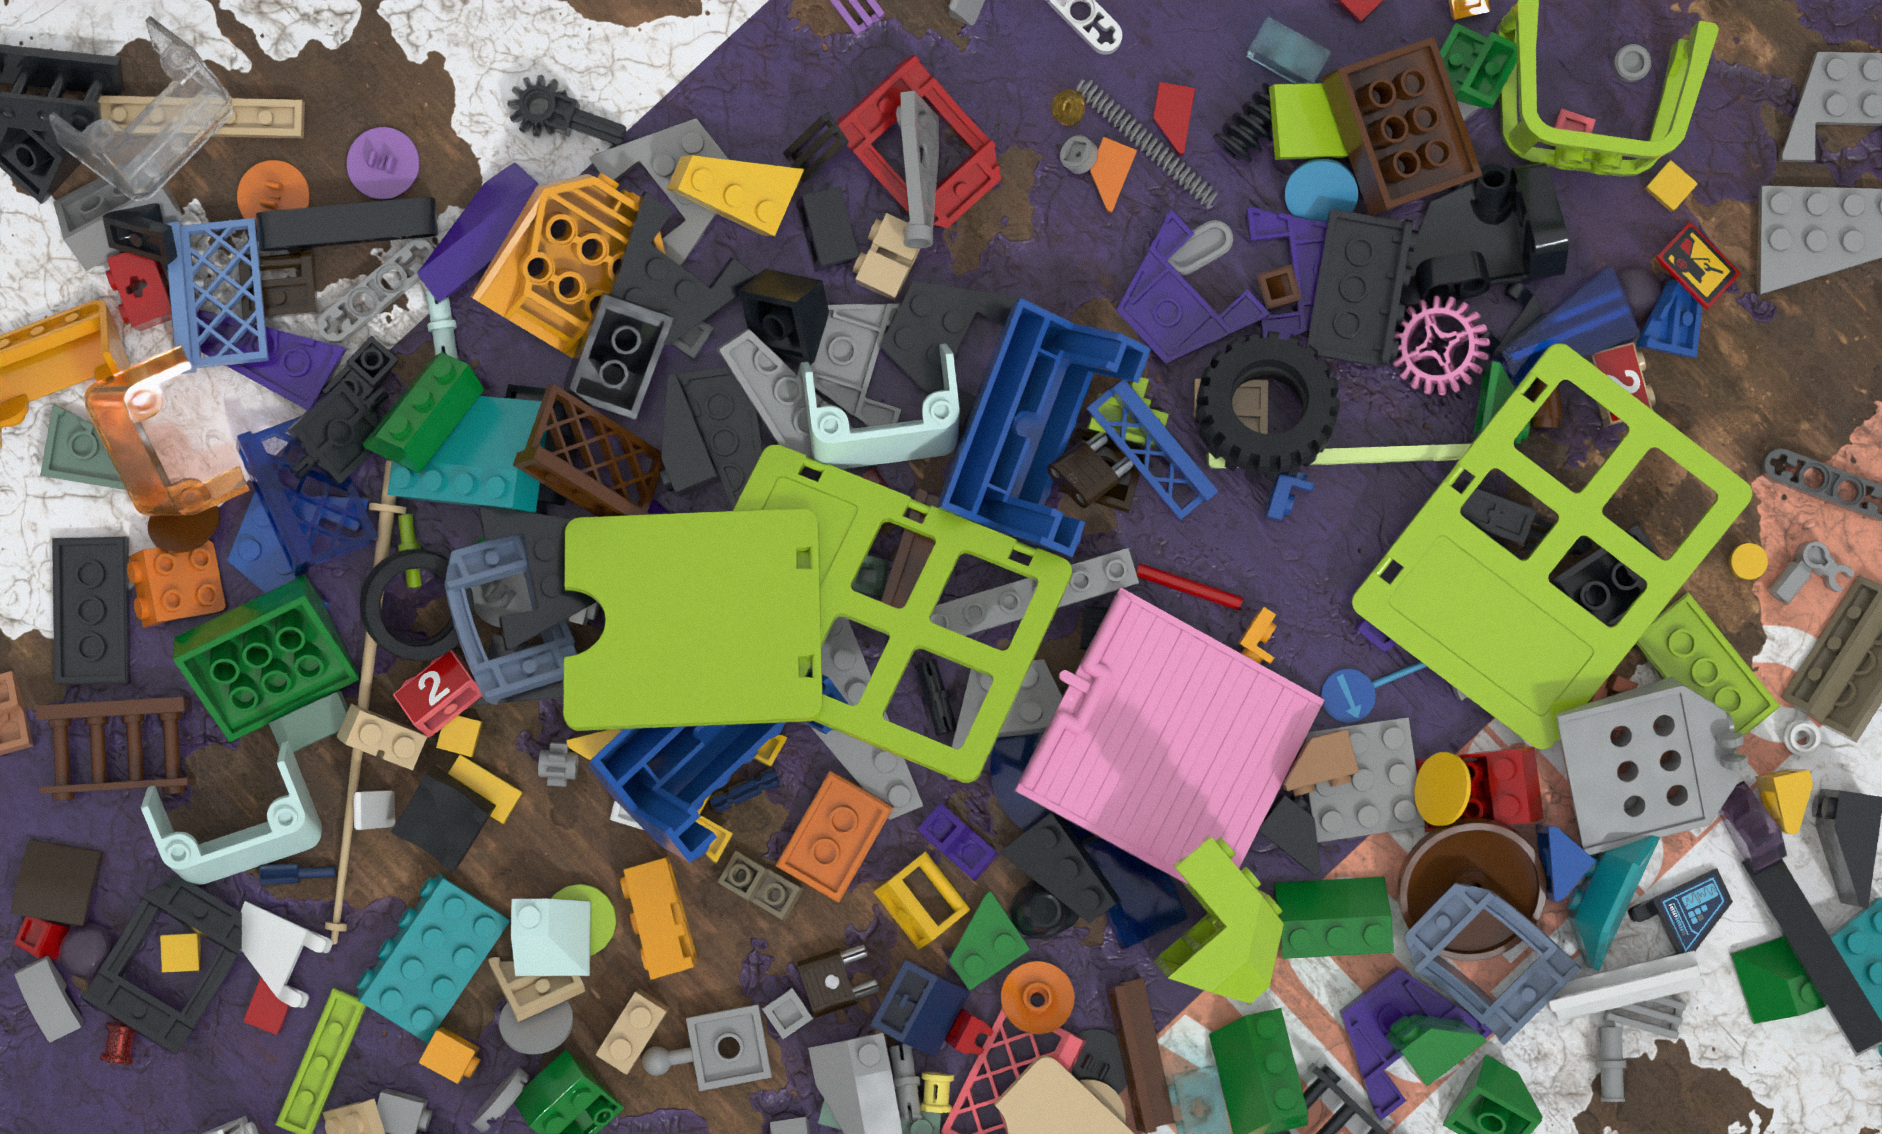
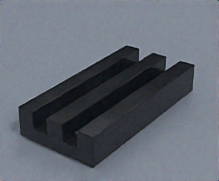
(800, 159)

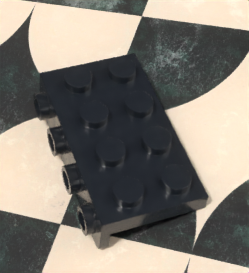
(1361, 288)

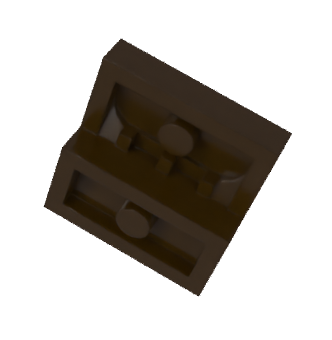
(56, 882)

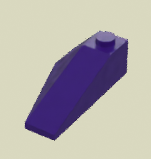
(477, 233)

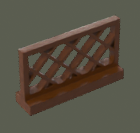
(573, 483)

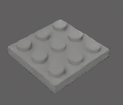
(1380, 794)

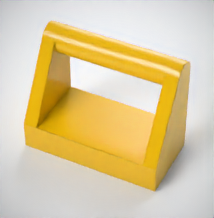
(1786, 797)
(908, 910)

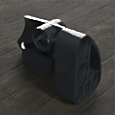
(1488, 235)

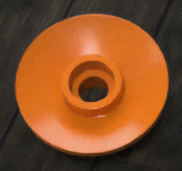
(1040, 980)

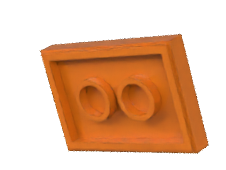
(834, 836)

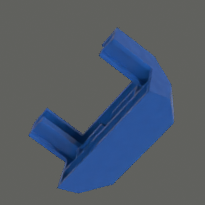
(1025, 421)
(670, 771)

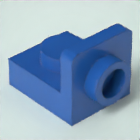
(1280, 499)

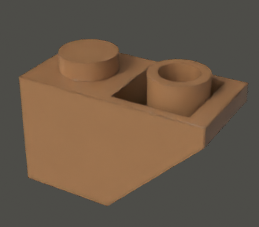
(1321, 760)

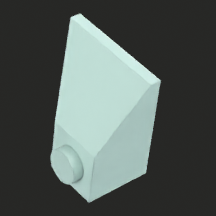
(551, 937)

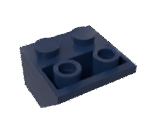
(919, 1007)

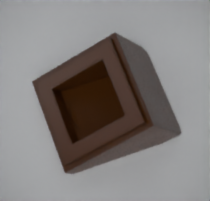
(1278, 287)

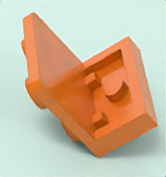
(175, 584)

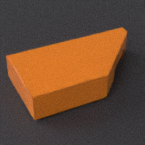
(1111, 170)

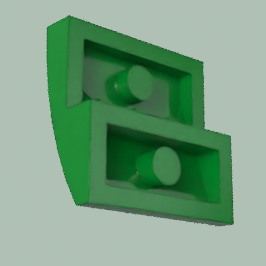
(1478, 65)

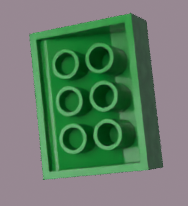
(265, 658)

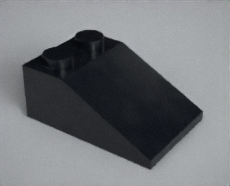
(617, 355)
(683, 447)
(1605, 583)
(1849, 837)

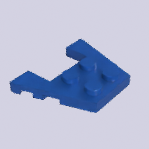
(258, 551)

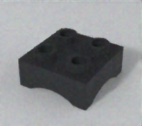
(443, 817)

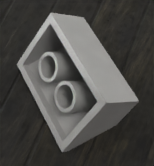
(83, 223)

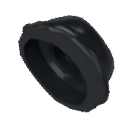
(1040, 913)

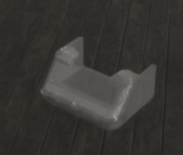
(164, 133)

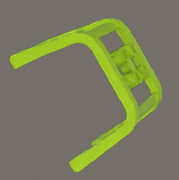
(1593, 151)

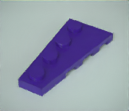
(296, 364)

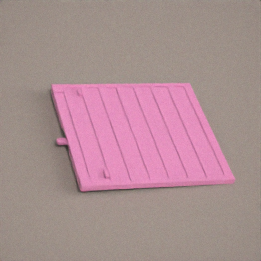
(1167, 739)

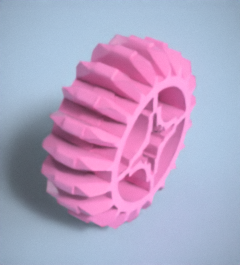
(1455, 340)

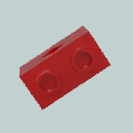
(155, 303)

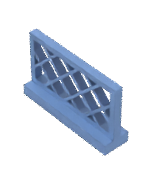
(183, 294)

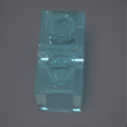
(1287, 53)
(1200, 1085)

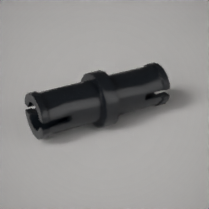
(936, 697)

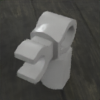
(1809, 557)

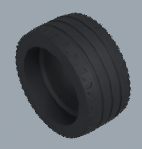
(371, 607)

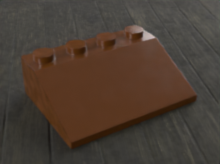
(1401, 125)

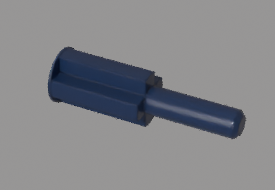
(292, 873)

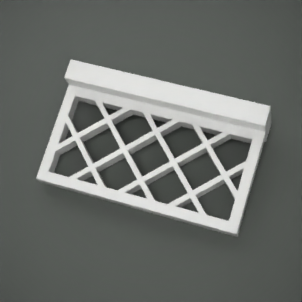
(1627, 986)

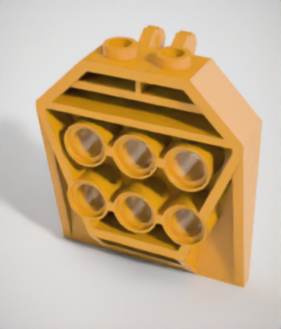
(590, 210)

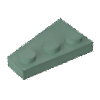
(77, 452)

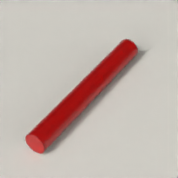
(1189, 586)

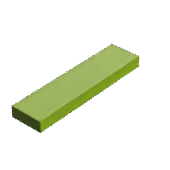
(321, 1063)

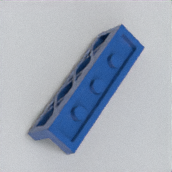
(1163, 441)

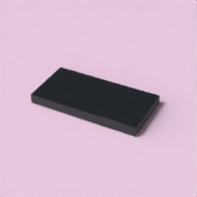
(91, 610)

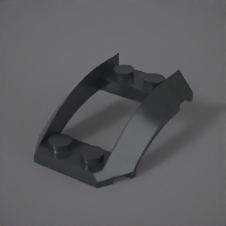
(140, 1009)

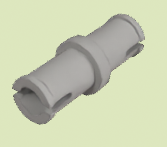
(1611, 1064)
(905, 1083)

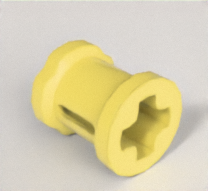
(929, 1102)

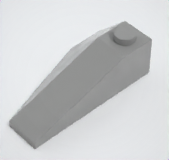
(857, 1084)

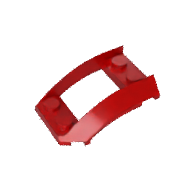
(878, 112)

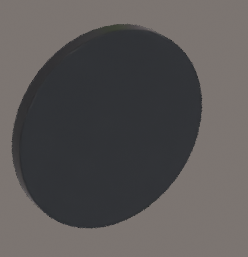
(1100, 1059)

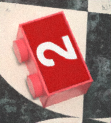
(438, 693)

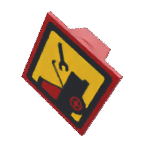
(1698, 265)

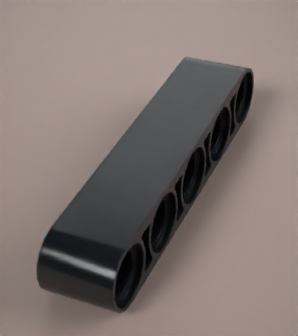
(347, 224)

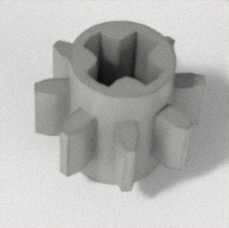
(558, 764)

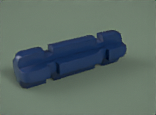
(744, 790)

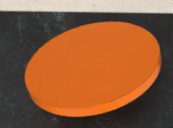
(272, 187)

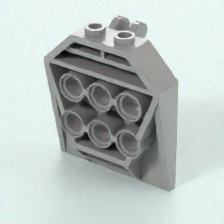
(1701, 763)

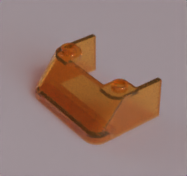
(118, 408)

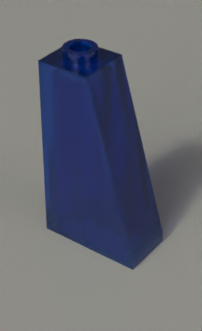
(1585, 320)

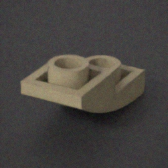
(760, 885)

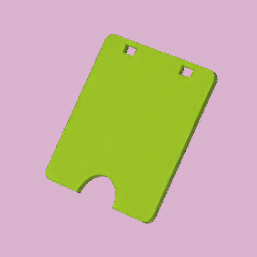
(697, 619)

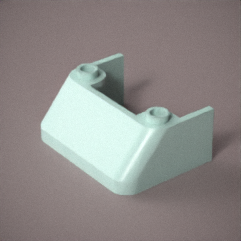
(888, 443)
(290, 829)

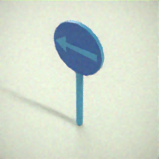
(1352, 695)

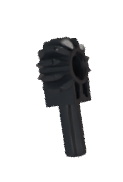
(561, 115)

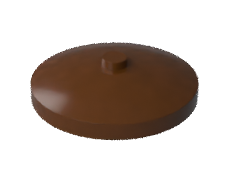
(1477, 855)

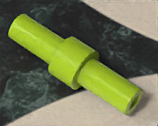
(408, 541)

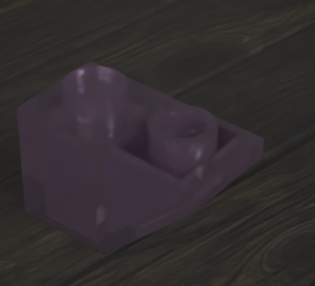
(1752, 828)

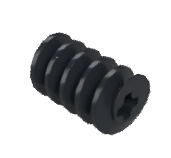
(1247, 127)

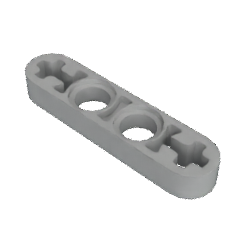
(373, 285)

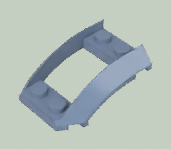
(518, 670)
(1524, 996)

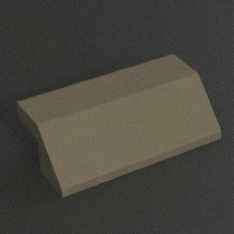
(1843, 671)

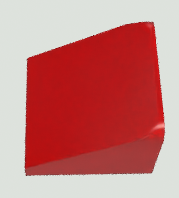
(41, 937)

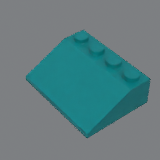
(478, 460)

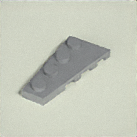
(771, 389)

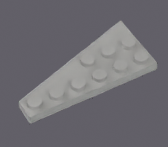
(1815, 232)
(870, 766)

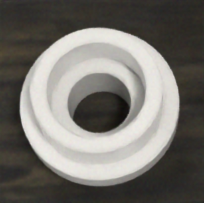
(1813, 737)

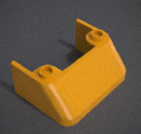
(56, 356)

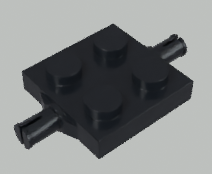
(335, 432)

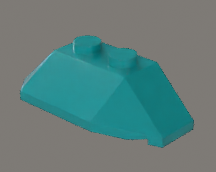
(1605, 896)

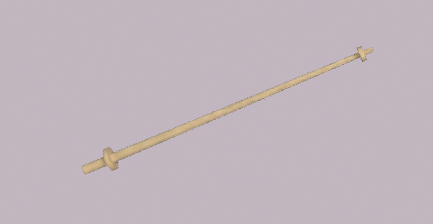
(386, 516)

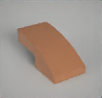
(14, 723)

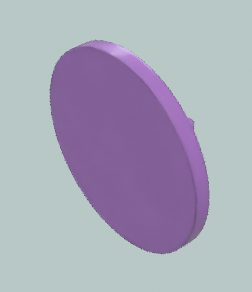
(383, 163)

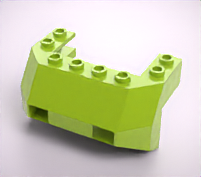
(1237, 939)

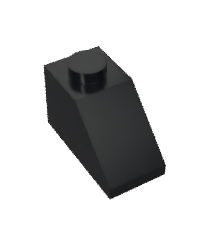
(1293, 831)

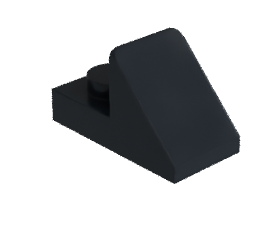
(141, 233)

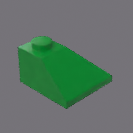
(1493, 393)
(1774, 982)
(1493, 1102)

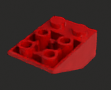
(1502, 786)

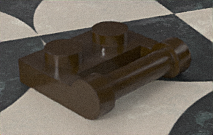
(284, 295)

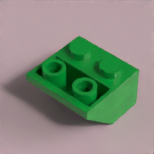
(567, 1099)

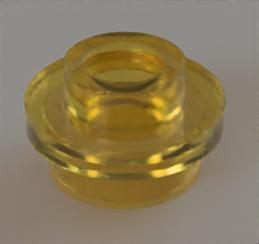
(1068, 107)

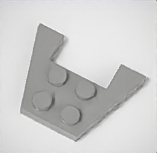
(1836, 91)
(660, 156)
(848, 359)
(1029, 713)

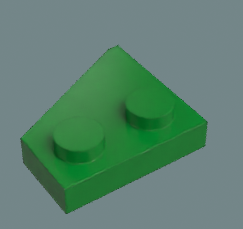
(987, 944)

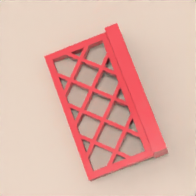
(1066, 1054)

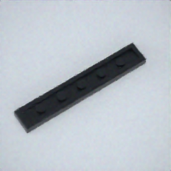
(1817, 955)

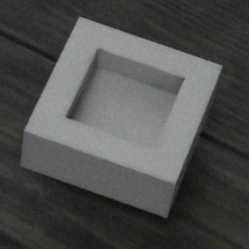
(787, 1013)

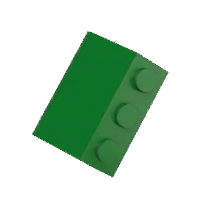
(426, 413)
(1334, 917)
(1259, 1074)

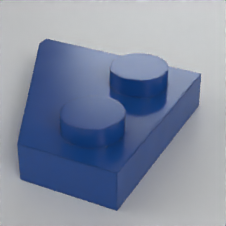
(1673, 323)

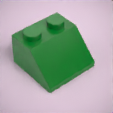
(1432, 1044)

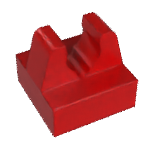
(964, 1032)

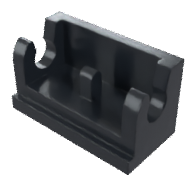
(827, 228)
(1498, 513)

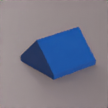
(1562, 861)

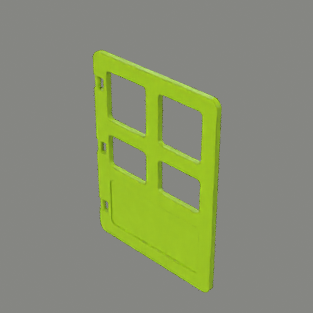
(848, 521)
(1495, 618)

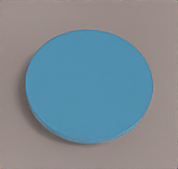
(1320, 187)

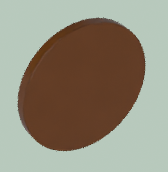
(183, 532)

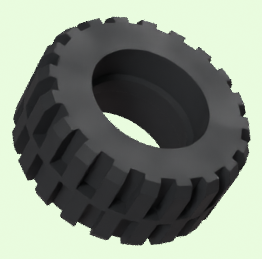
(1274, 360)

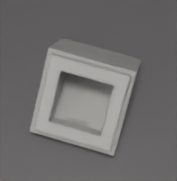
(965, 10)

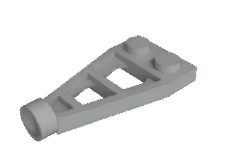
(919, 129)

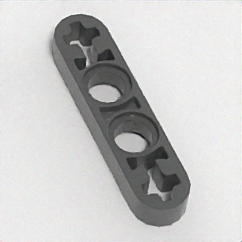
(1830, 482)

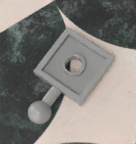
(711, 1066)

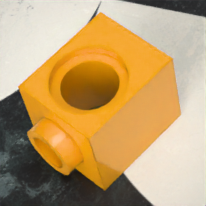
(451, 1055)

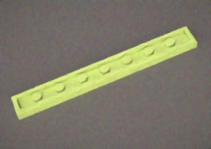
(1375, 455)

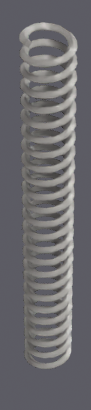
(1148, 147)

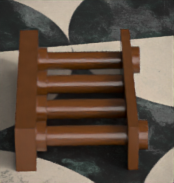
(96, 716)

